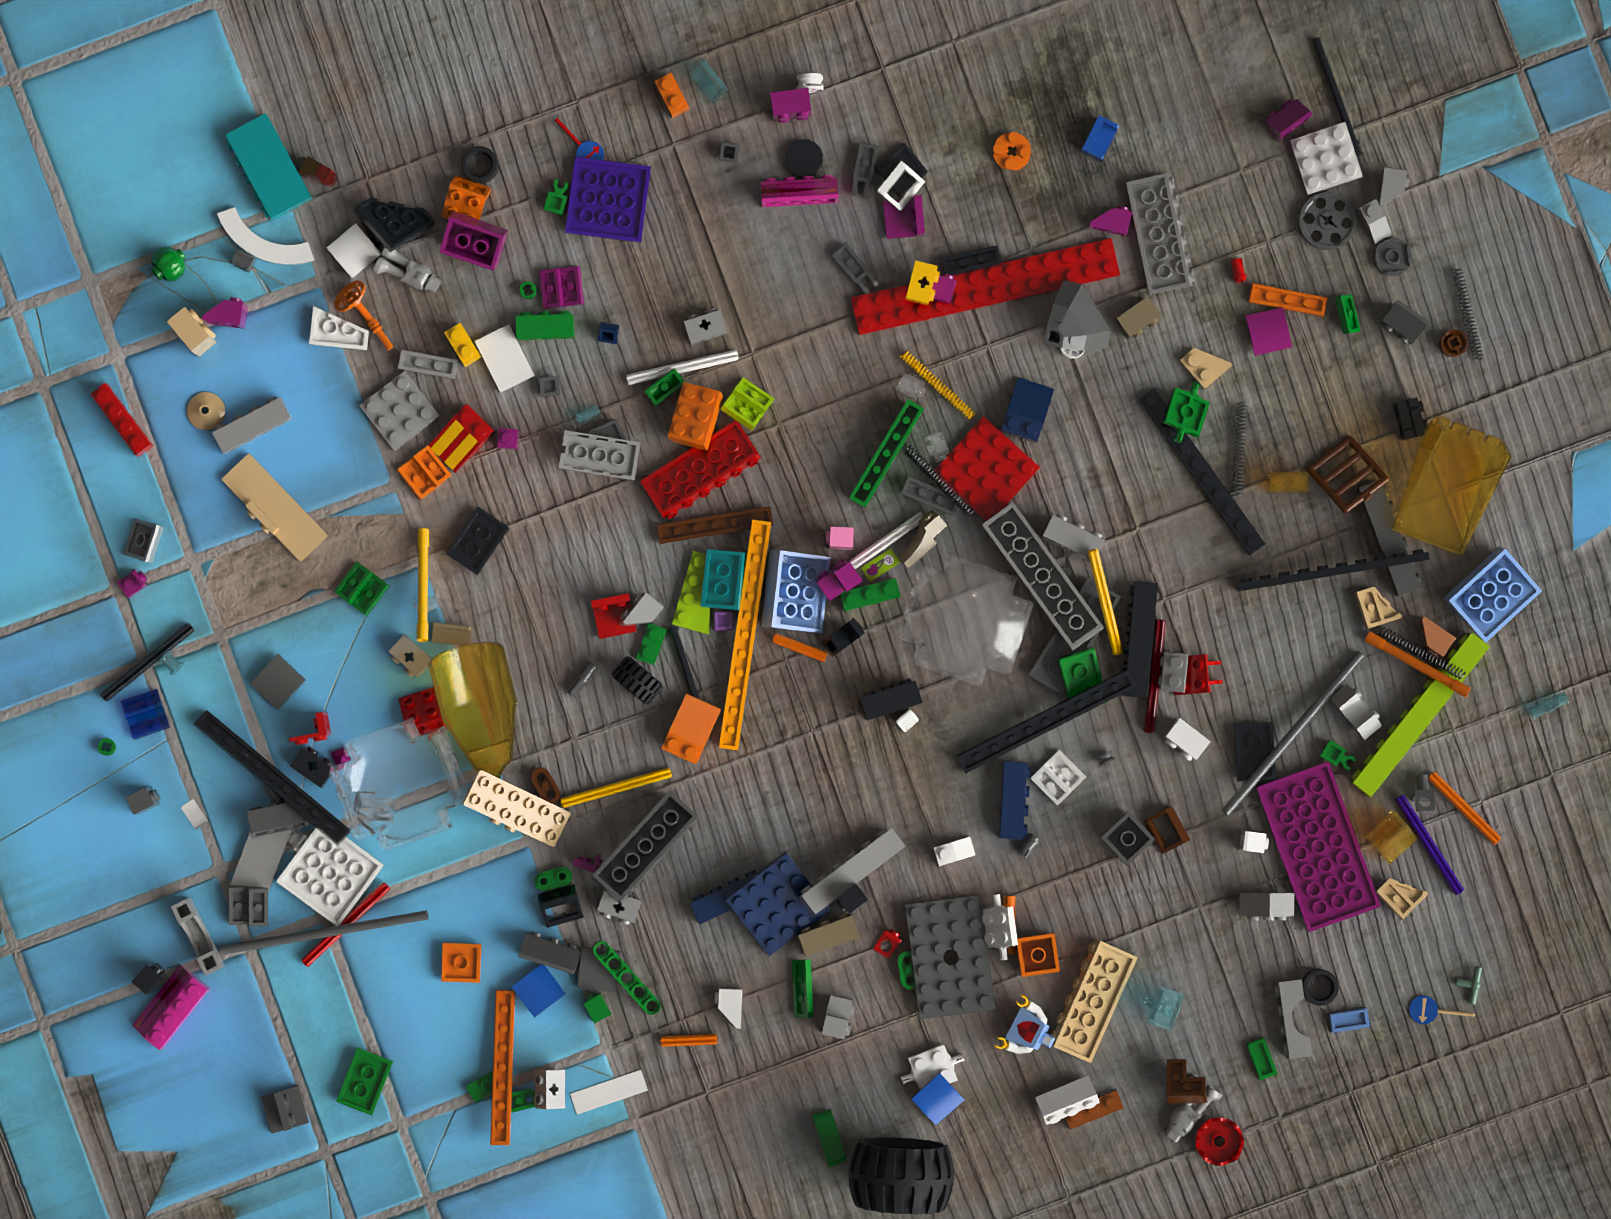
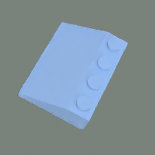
(792, 593)
(1492, 594)

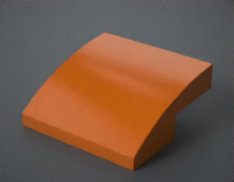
(423, 473)

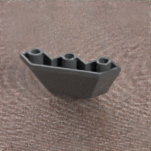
(1076, 320)

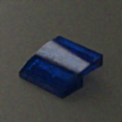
(145, 714)

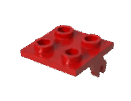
(1197, 675)

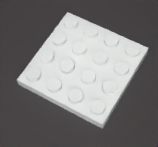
(330, 875)

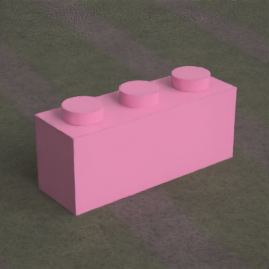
(840, 538)

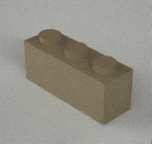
(828, 934)

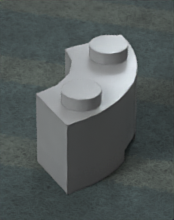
(1350, 705)

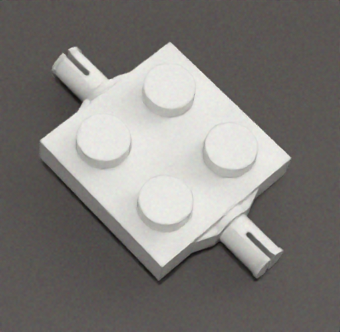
(999, 927)
(931, 1062)

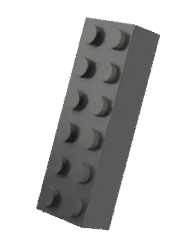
(644, 847)

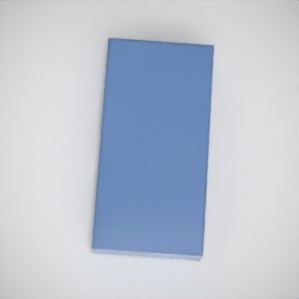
(1349, 1020)

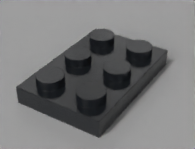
(477, 540)
(1252, 746)

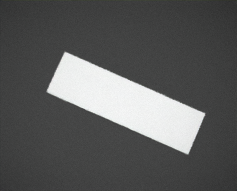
(608, 1092)

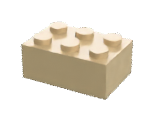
(193, 333)

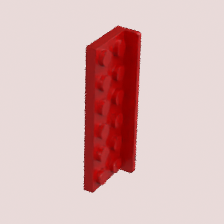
(700, 470)

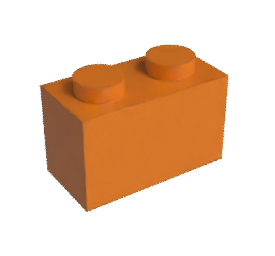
(671, 95)

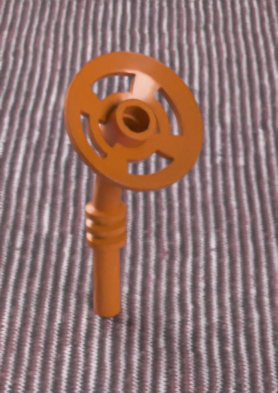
(354, 301)

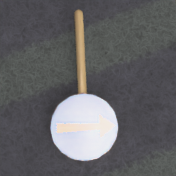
(1425, 1010)

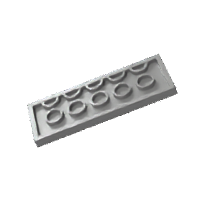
(1160, 233)

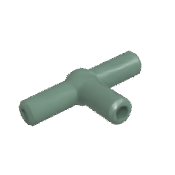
(1474, 984)

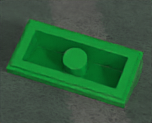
(664, 387)

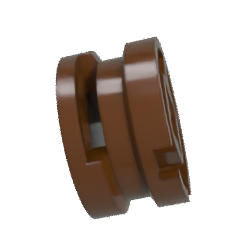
(1453, 343)

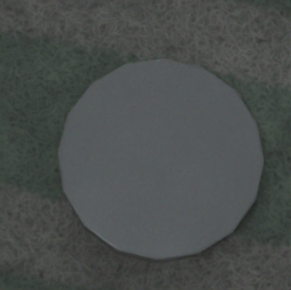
(1392, 257)

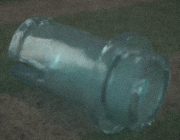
(587, 414)

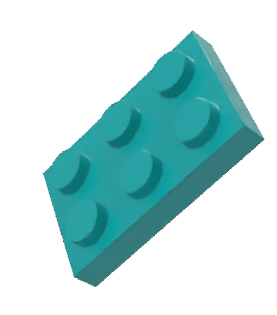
(723, 579)

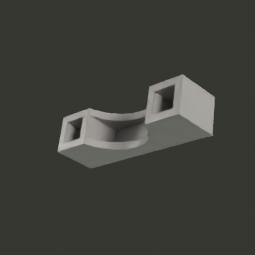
(194, 927)
(1289, 994)

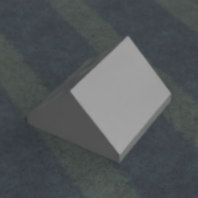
(143, 540)

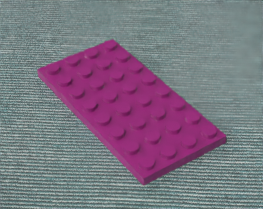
(1318, 846)

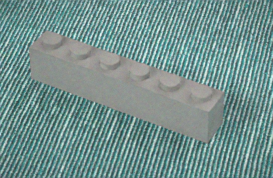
(851, 872)

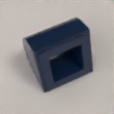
(608, 332)

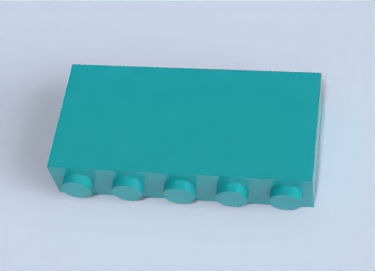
(268, 167)

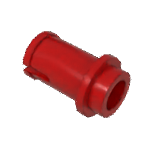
(1238, 270)

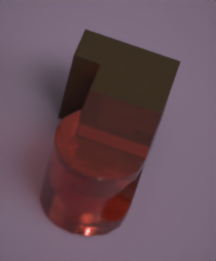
(319, 171)

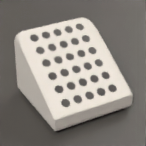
(907, 720)

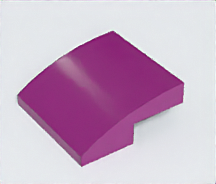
(561, 287)
(1268, 331)

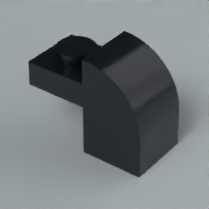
(843, 637)

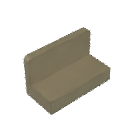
(451, 634)

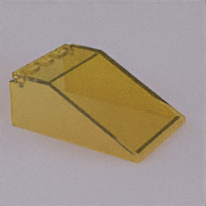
(1450, 484)

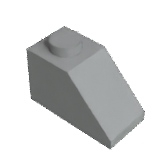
(1392, 184)
(1374, 221)

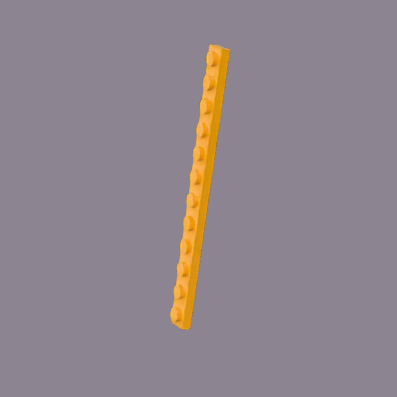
(745, 635)

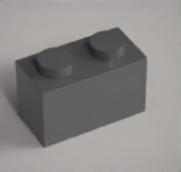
(143, 800)

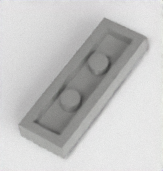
(428, 364)

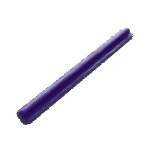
(1429, 844)

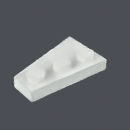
(336, 332)

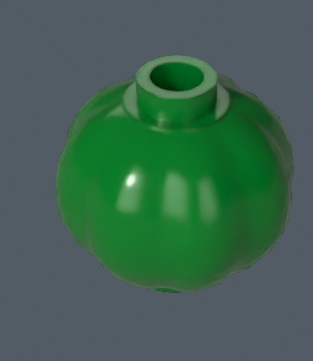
(168, 264)

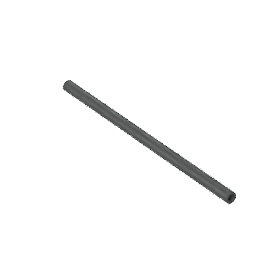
(1293, 733)
(324, 932)

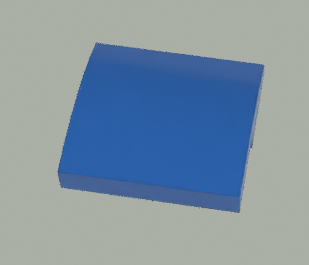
(538, 990)
(937, 1098)

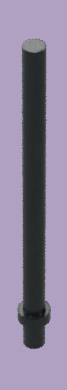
(1336, 94)

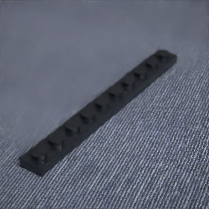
(1204, 476)
(1341, 568)
(1046, 721)
(272, 777)

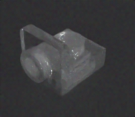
(433, 603)

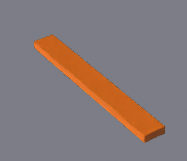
(502, 1067)

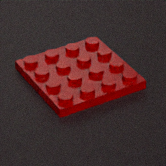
(986, 469)

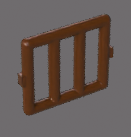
(1335, 495)

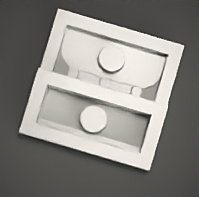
(353, 250)
(1058, 777)

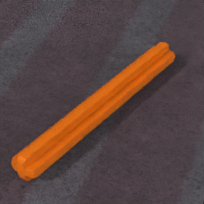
(1464, 808)

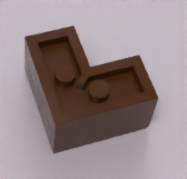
(1183, 1088)

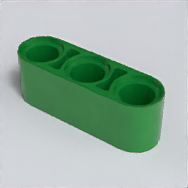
(829, 1138)

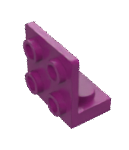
(904, 223)

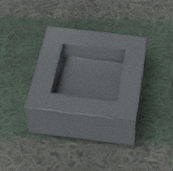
(549, 386)

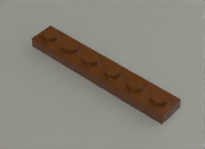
(712, 525)

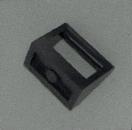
(556, 898)

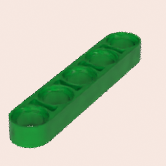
(632, 984)

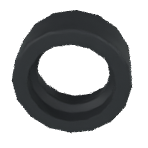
(480, 150)
(1334, 987)

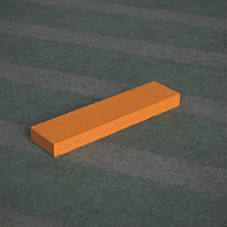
(1287, 299)

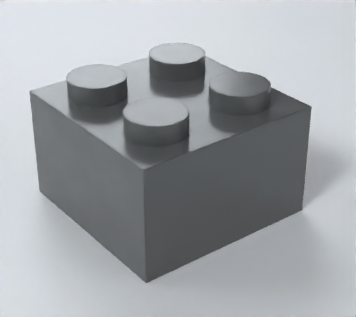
(1127, 838)

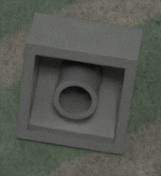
(1403, 322)

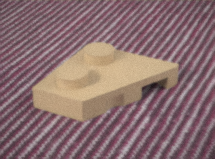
(1375, 608)
(1400, 897)

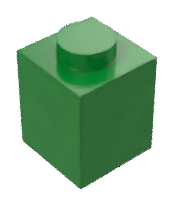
(597, 1007)

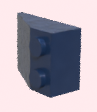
(1027, 410)

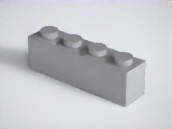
(252, 425)

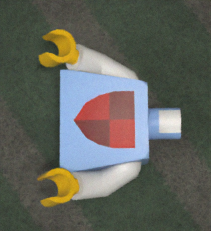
(1027, 1030)

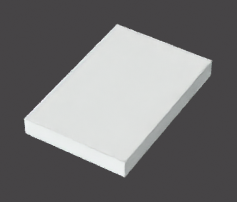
(504, 358)

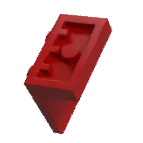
(608, 613)
(423, 709)
(321, 723)

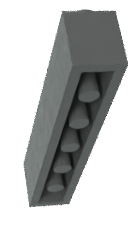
(1381, 520)

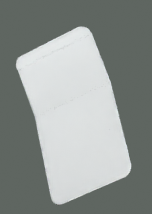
(194, 814)

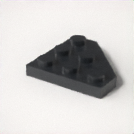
(393, 222)

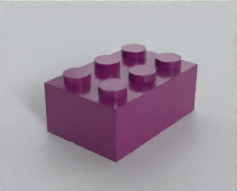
(473, 241)

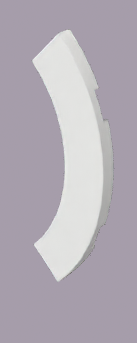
(261, 248)

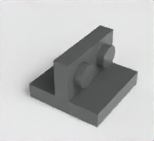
(285, 1109)

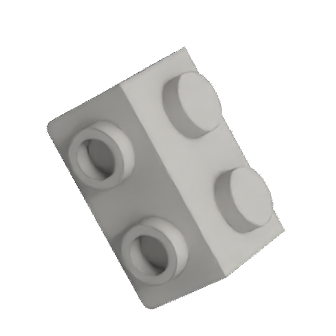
(1174, 672)

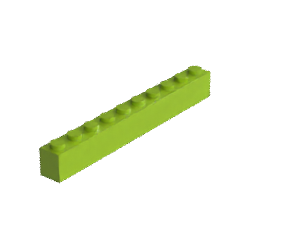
(1417, 718)

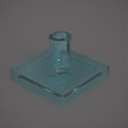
(1164, 1008)

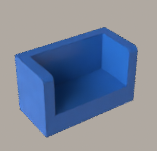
(1100, 138)

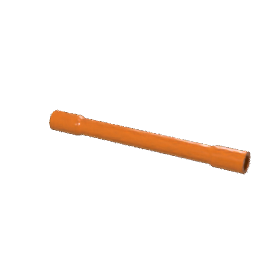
(1453, 684)

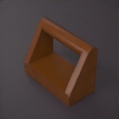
(1177, 825)

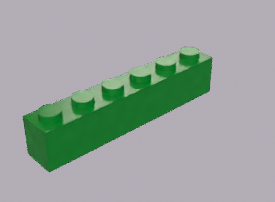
(886, 453)

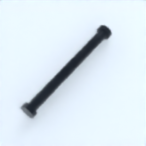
(683, 661)

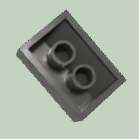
(550, 952)

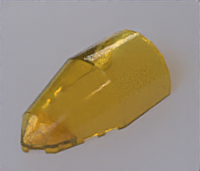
(477, 702)

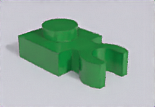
(556, 200)
(1335, 753)

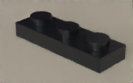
(971, 261)

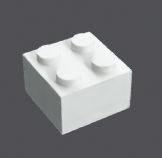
(1186, 739)

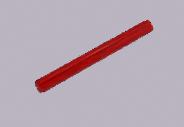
(355, 915)

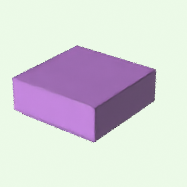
(723, 620)

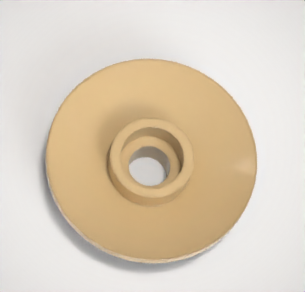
(212, 418)

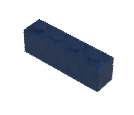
(1013, 800)
(715, 903)

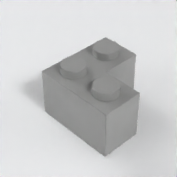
(1266, 905)
(837, 1017)

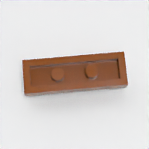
(1108, 1104)

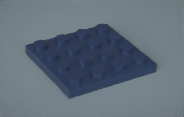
(771, 904)

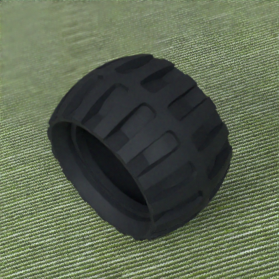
(901, 1175)

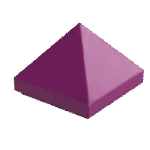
(339, 756)

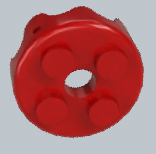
(1232, 1146)

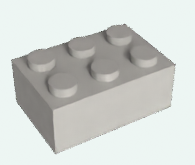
(1072, 536)

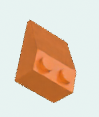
(691, 729)

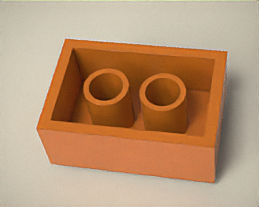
(695, 416)

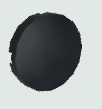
(803, 158)

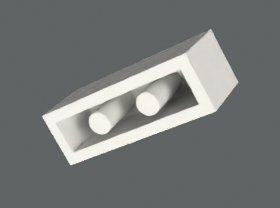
(1067, 1100)

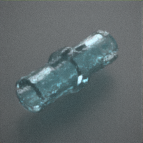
(1549, 705)

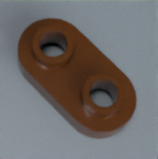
(545, 785)

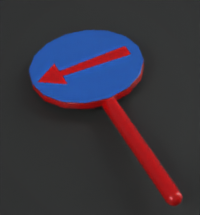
(587, 149)

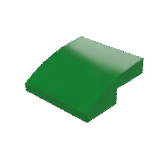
(361, 588)

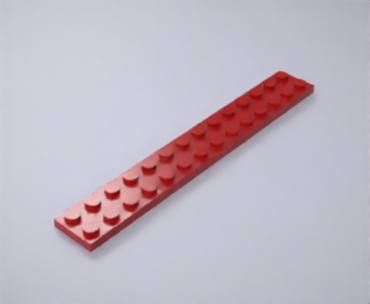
(990, 286)

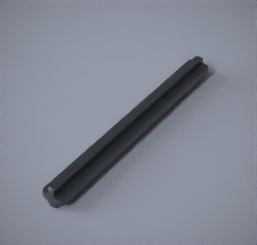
(147, 662)

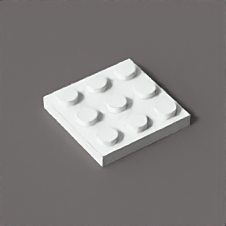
(1326, 158)

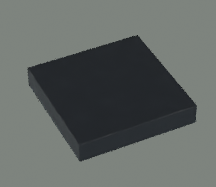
(888, 165)

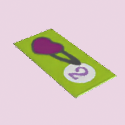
(880, 565)

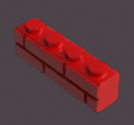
(122, 419)

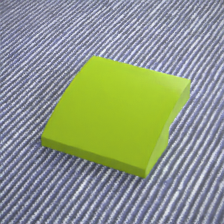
(747, 404)

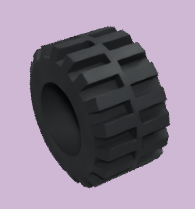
(637, 680)

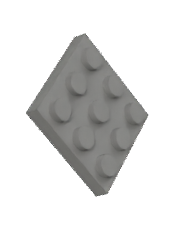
(399, 411)

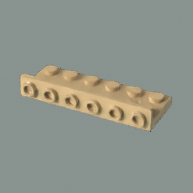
(1092, 1000)

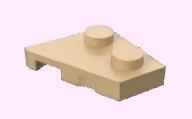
(1204, 366)

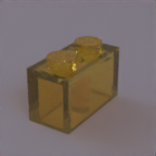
(1288, 482)

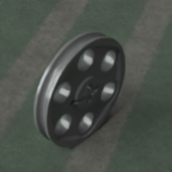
(1328, 211)

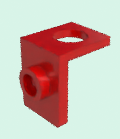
(891, 936)

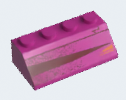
(799, 192)
(170, 1007)

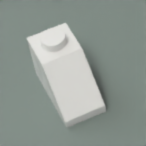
(1253, 841)
(954, 851)
(730, 1004)

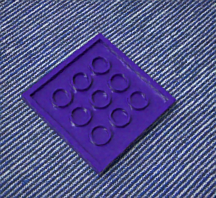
(608, 199)

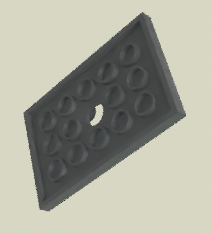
(942, 927)

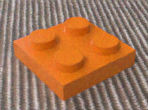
(461, 962)

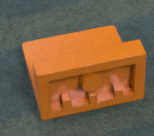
(465, 198)

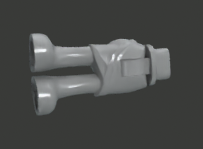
(416, 274)
(1185, 1118)

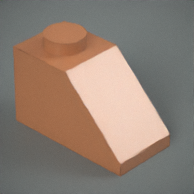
(1435, 638)

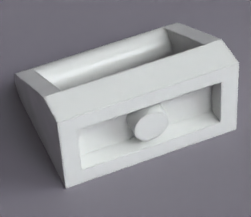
(890, 181)

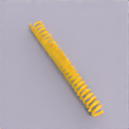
(928, 377)

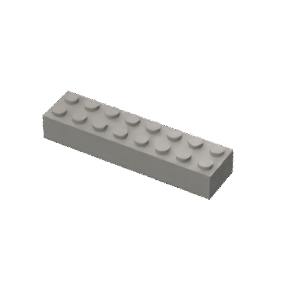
(1042, 576)

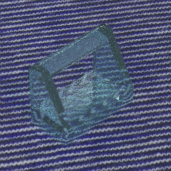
(708, 81)

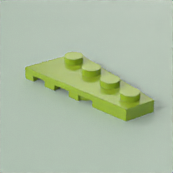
(689, 611)

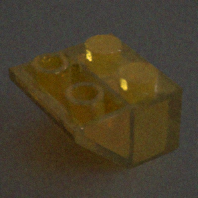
(1390, 836)

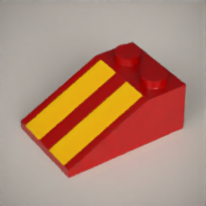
(461, 438)

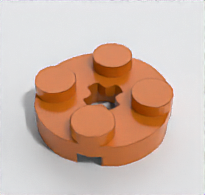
(1001, 149)

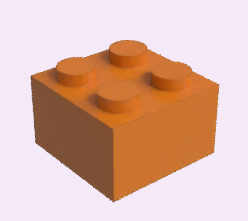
(1037, 954)

